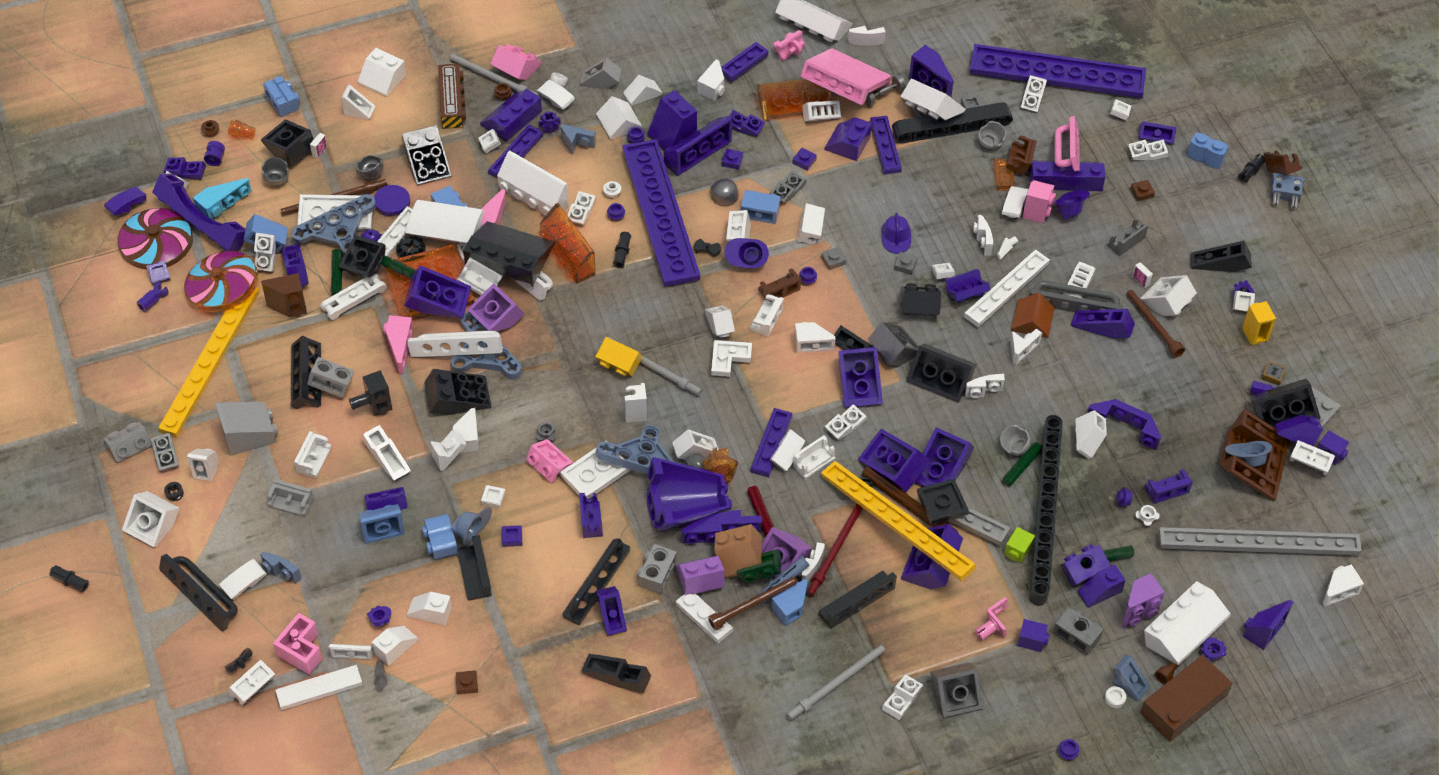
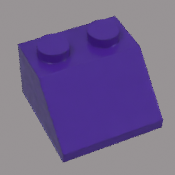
(850, 138)

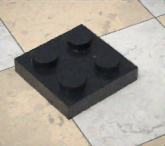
(942, 501)

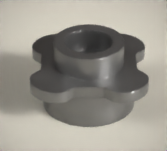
(546, 427)

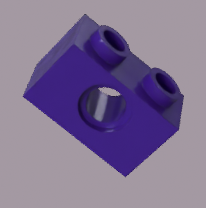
(1096, 562)

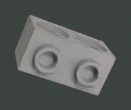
(330, 377)
(660, 569)

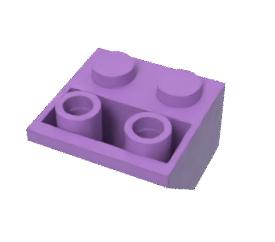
(1143, 601)

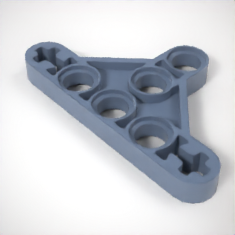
(329, 230)
(485, 361)
(634, 451)

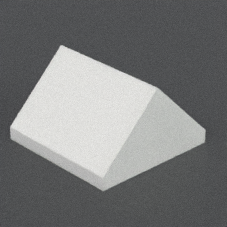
(617, 117)

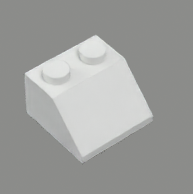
(382, 72)
(1169, 295)
(150, 518)

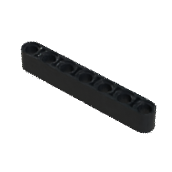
(970, 120)

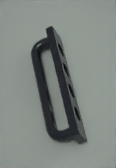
(615, 548)
(195, 592)

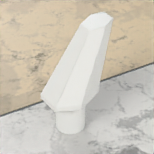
(1006, 246)

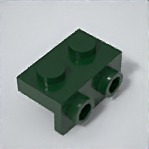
(769, 566)

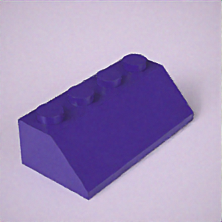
(699, 145)
(1089, 178)

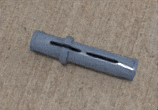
(792, 571)

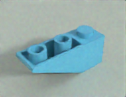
(218, 198)

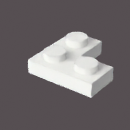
(726, 352)

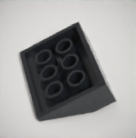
(509, 251)

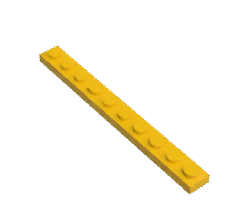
(205, 367)
(899, 521)

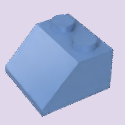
(381, 523)

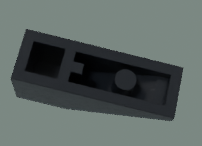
(1223, 258)

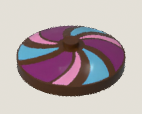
(155, 237)

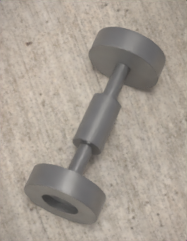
(898, 84)

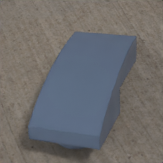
(277, 565)

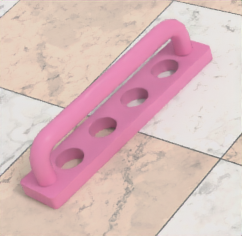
(1074, 145)

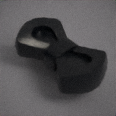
(701, 246)
(239, 660)

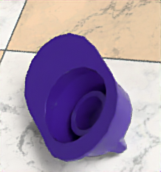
(1071, 203)
(896, 234)
(746, 253)

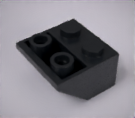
(921, 299)

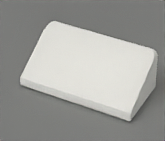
(351, 651)

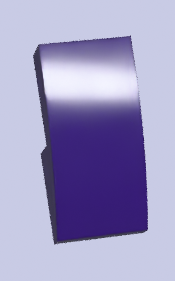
(747, 125)
(184, 169)
(122, 201)

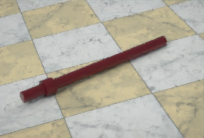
(819, 577)

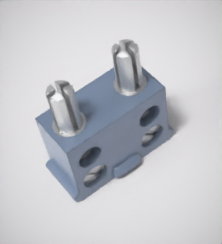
(1286, 188)

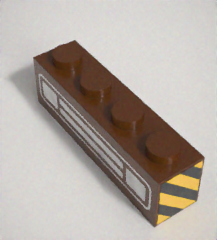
(450, 96)

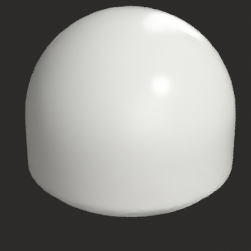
(559, 79)

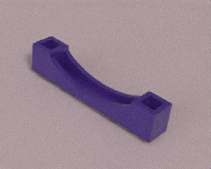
(172, 192)

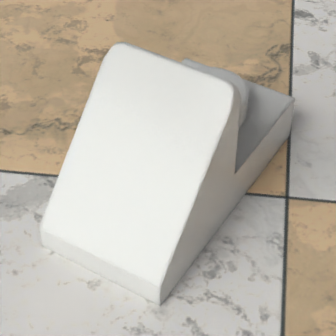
(1023, 346)
(448, 449)

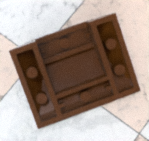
(1264, 477)

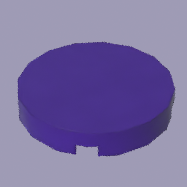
(391, 200)

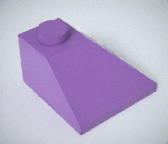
(788, 545)

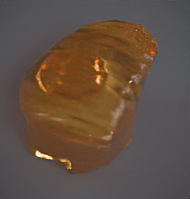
(719, 462)

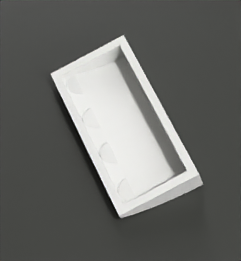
(443, 221)

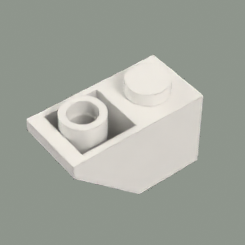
(1090, 433)

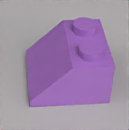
(495, 310)
(701, 575)

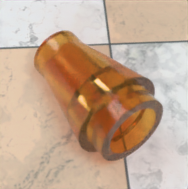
(240, 129)

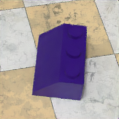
(513, 114)
(925, 571)

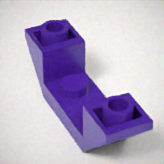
(1138, 419)

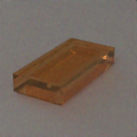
(1003, 176)

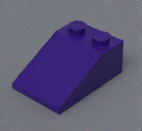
(930, 70)
(436, 294)
(860, 377)
(946, 456)
(894, 460)

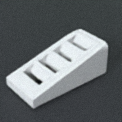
(810, 111)
(1083, 271)

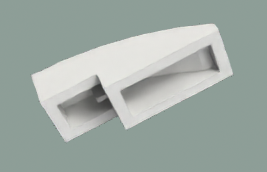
(385, 453)

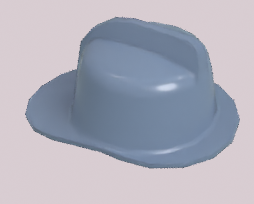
(1252, 453)
(471, 524)

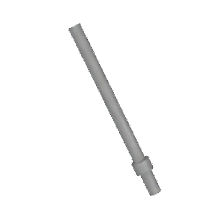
(488, 74)
(683, 382)
(806, 703)

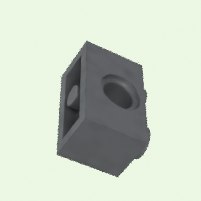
(1081, 640)

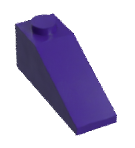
(295, 263)
(1107, 322)

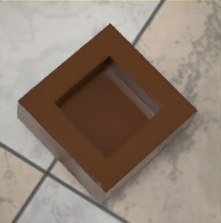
(1142, 190)
(466, 682)

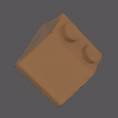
(738, 549)

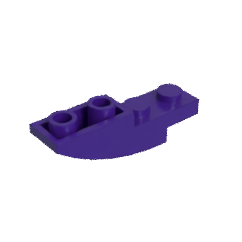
(705, 528)

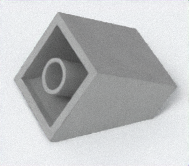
(246, 425)

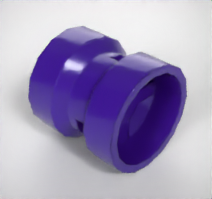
(214, 153)

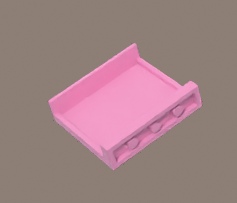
(844, 75)

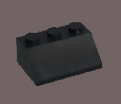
(941, 372)
(1285, 402)

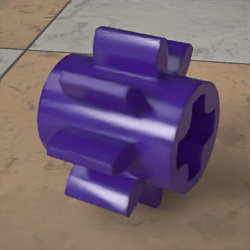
(549, 122)

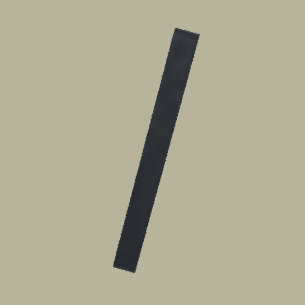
(1044, 515)

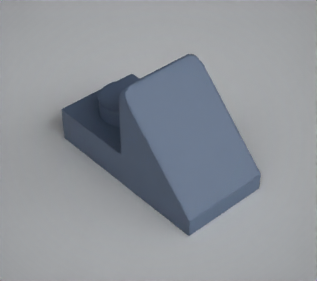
(576, 136)
(1130, 678)

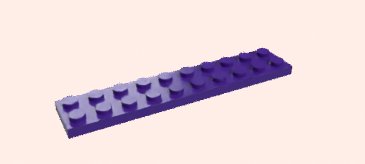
(1058, 70)
(661, 213)

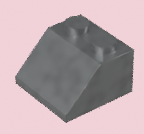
(893, 344)
(957, 689)

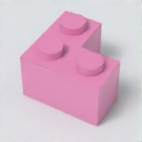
(1038, 200)
(296, 644)

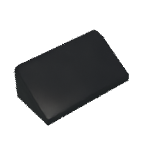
(848, 340)

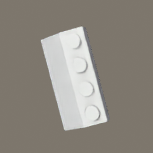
(814, 18)
(532, 184)
(1186, 623)

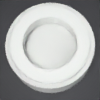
(1115, 697)

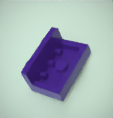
(966, 285)

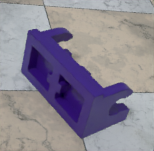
(1169, 487)
(590, 516)

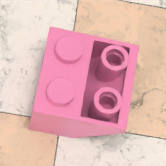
(515, 62)

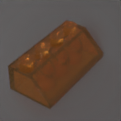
(787, 97)
(570, 246)

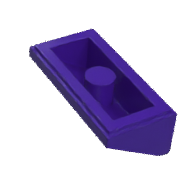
(1157, 132)
(388, 497)

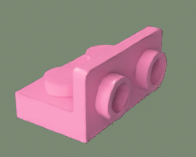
(547, 459)

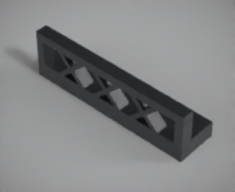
(301, 369)
(858, 598)

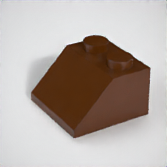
(285, 295)

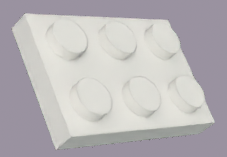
(592, 475)

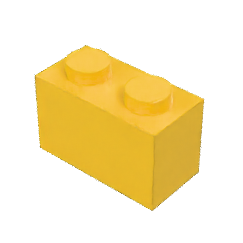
(1258, 323)
(619, 357)

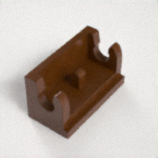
(1021, 155)
(1280, 163)
(782, 286)

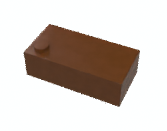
(1186, 698)

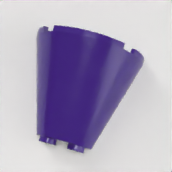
(683, 493)

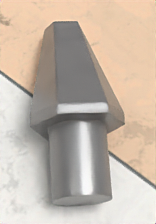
(380, 675)

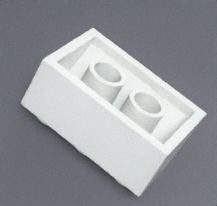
(930, 100)

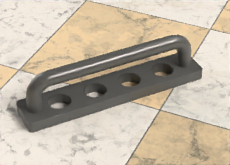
(1075, 302)

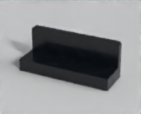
(474, 570)

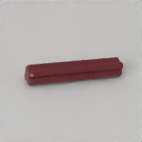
(760, 508)

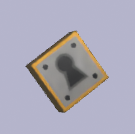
(1274, 372)

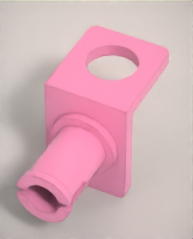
(993, 623)

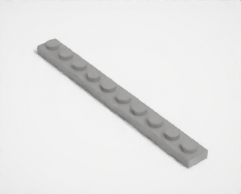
(1259, 541)

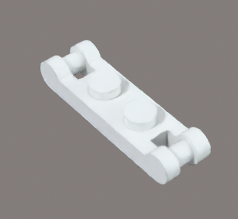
(352, 296)

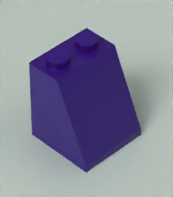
(672, 121)

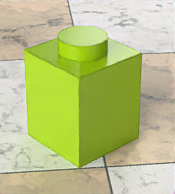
(1019, 545)

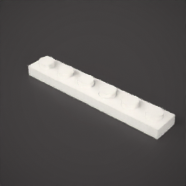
(1006, 288)

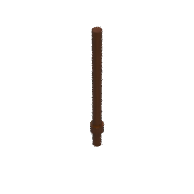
(367, 187)

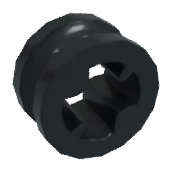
(175, 496)

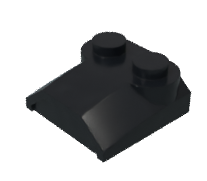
(363, 257)

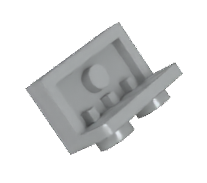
(128, 441)

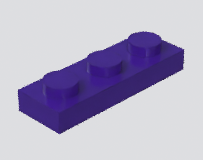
(744, 61)

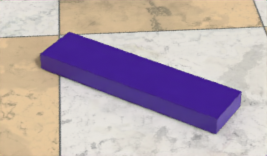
(885, 145)
(521, 146)
(772, 437)

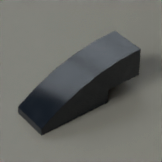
(617, 672)

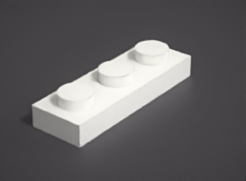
(698, 612)

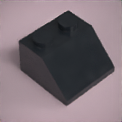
(288, 142)

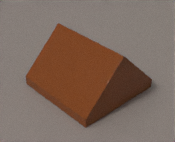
(1033, 313)

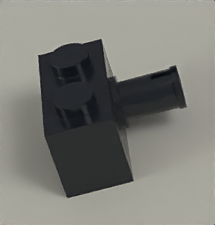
(375, 395)

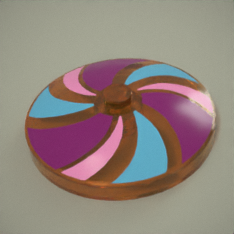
(221, 281)

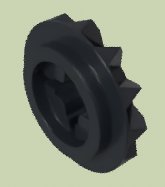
(402, 247)

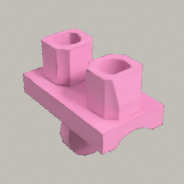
(790, 45)

